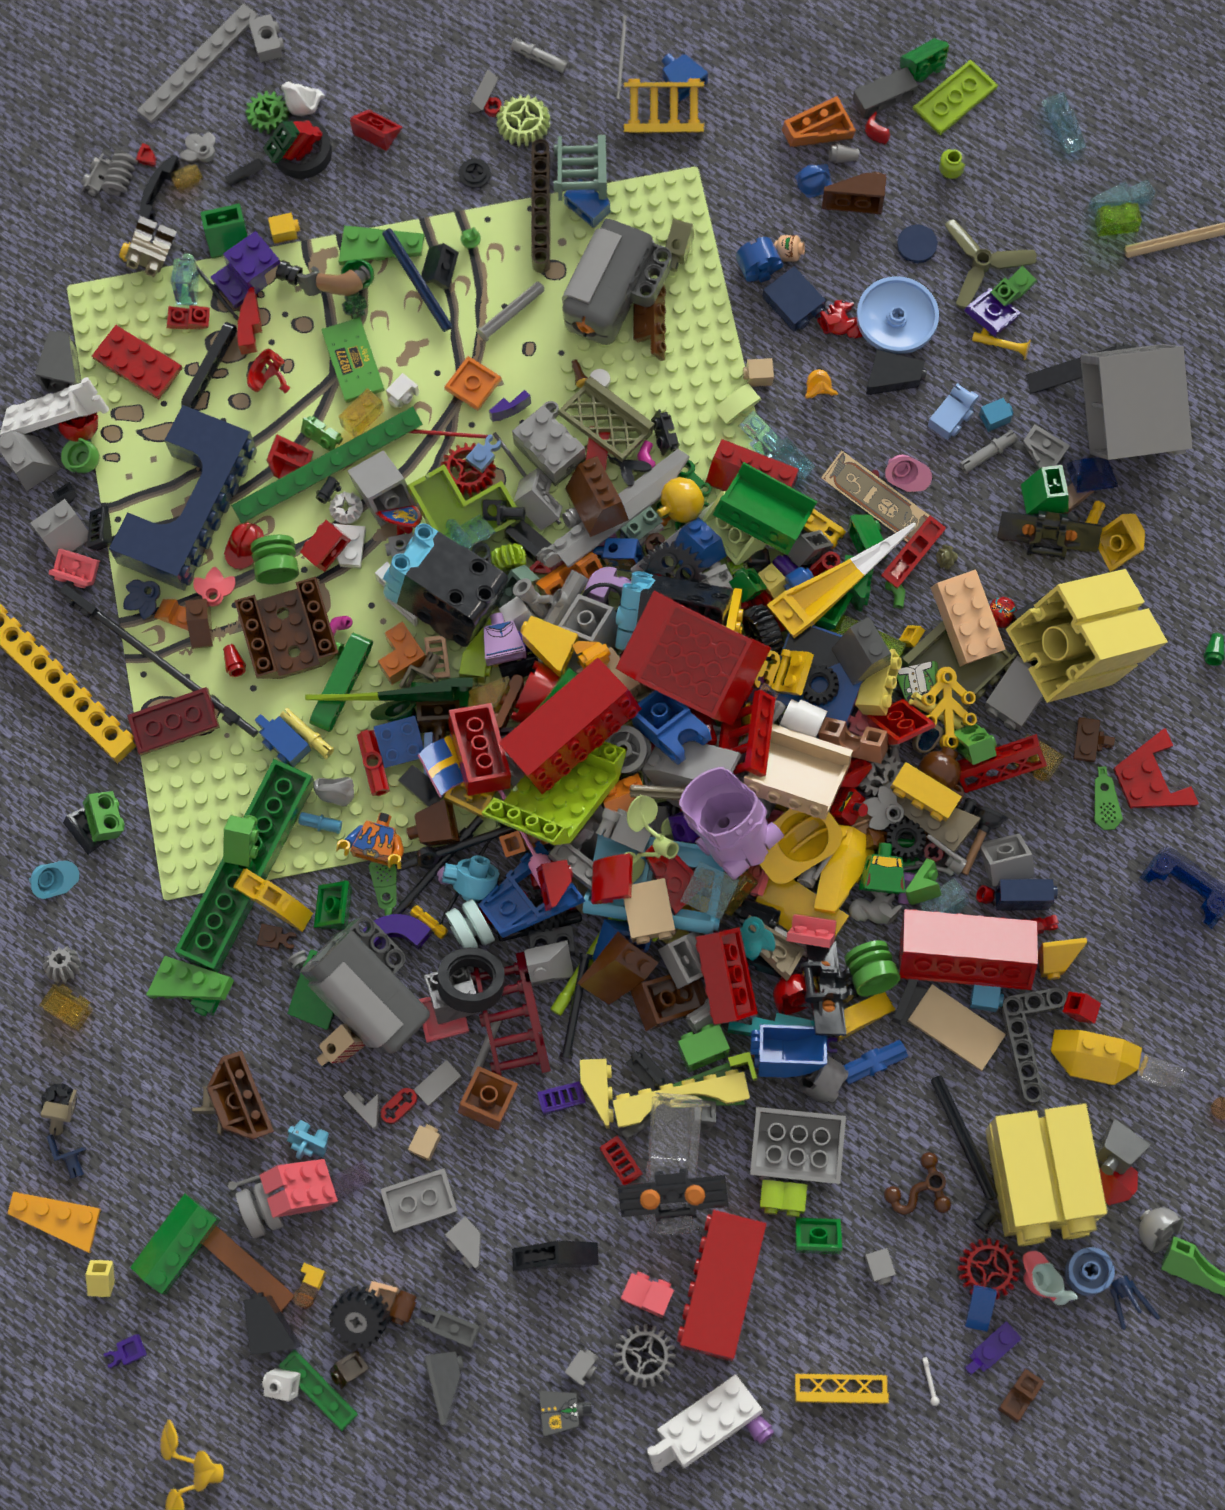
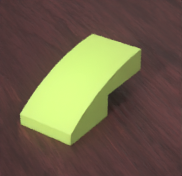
(737, 403)

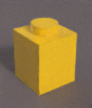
(283, 227)

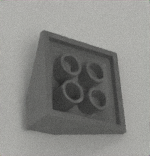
(445, 1379)

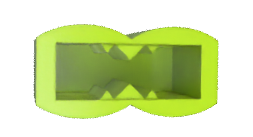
(783, 1197)

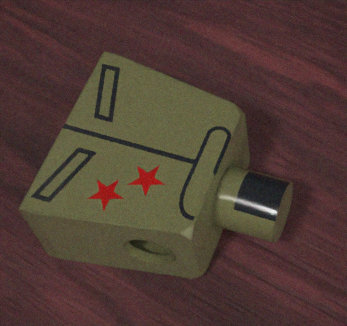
(680, 242)

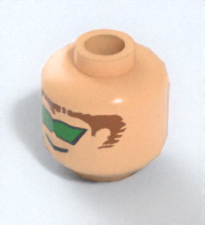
(789, 248)

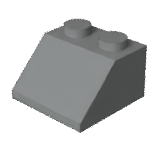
(61, 528)
(1007, 859)

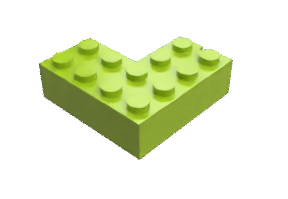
(441, 500)

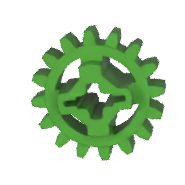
(260, 118)

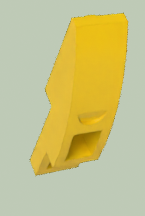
(273, 899)

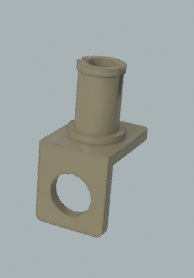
(425, 671)
(208, 1108)
(59, 1113)

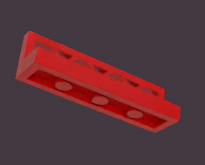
(1015, 752)

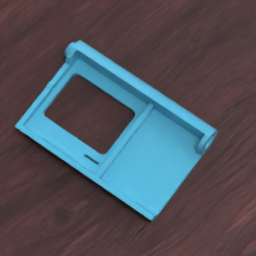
(684, 919)

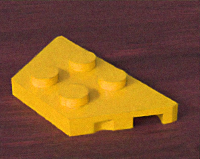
(735, 612)

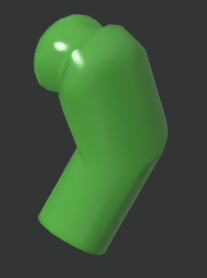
(899, 595)

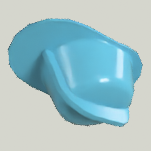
(53, 879)

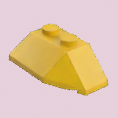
(1095, 1056)

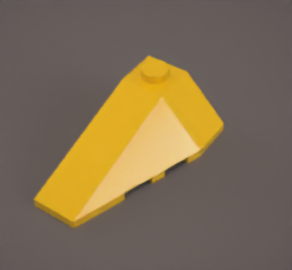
(842, 870)

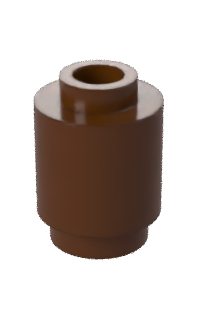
(402, 1308)

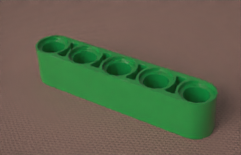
(341, 681)

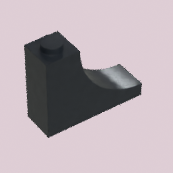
(555, 1255)

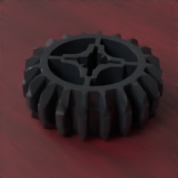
(762, 626)

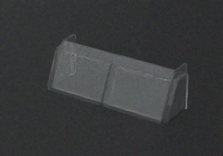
(671, 1147)

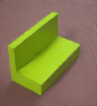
(741, 1060)

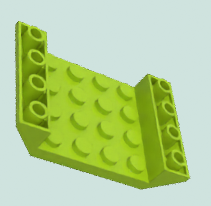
(567, 806)

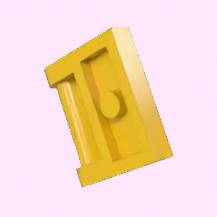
(797, 672)

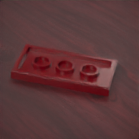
(173, 721)

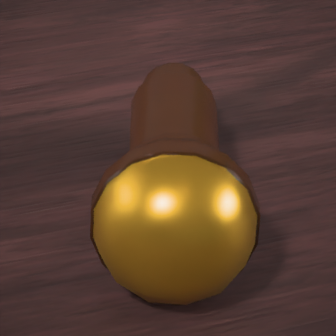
(580, 377)

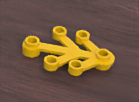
(949, 704)

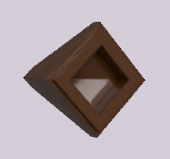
(875, 837)

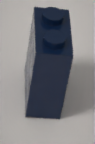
(794, 299)
(1025, 894)

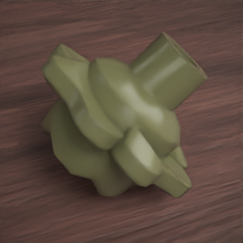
(946, 556)

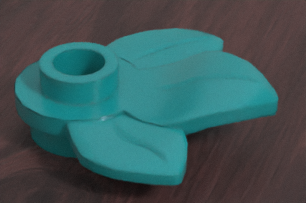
(757, 940)

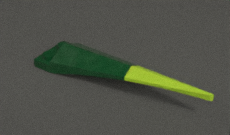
(437, 691)

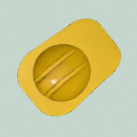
(804, 844)

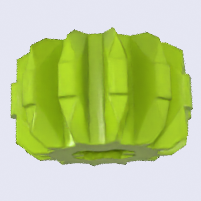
(508, 557)

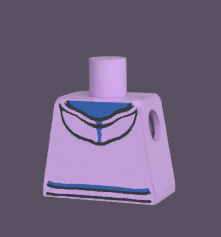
(502, 641)

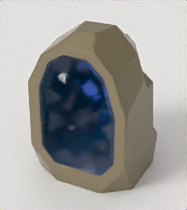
(928, 740)

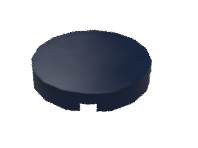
(917, 243)

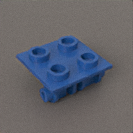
(399, 741)

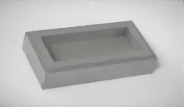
(437, 1083)

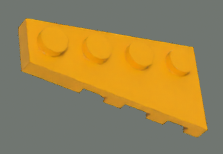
(61, 1219)

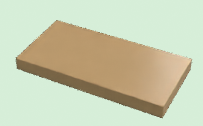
(956, 1027)

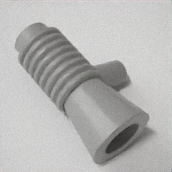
(535, 602)

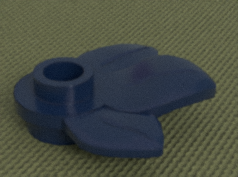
(140, 599)

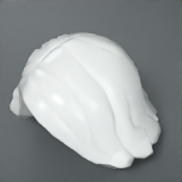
(301, 99)

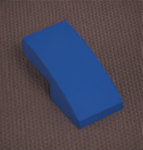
(980, 1308)

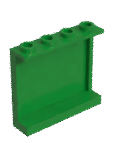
(765, 508)

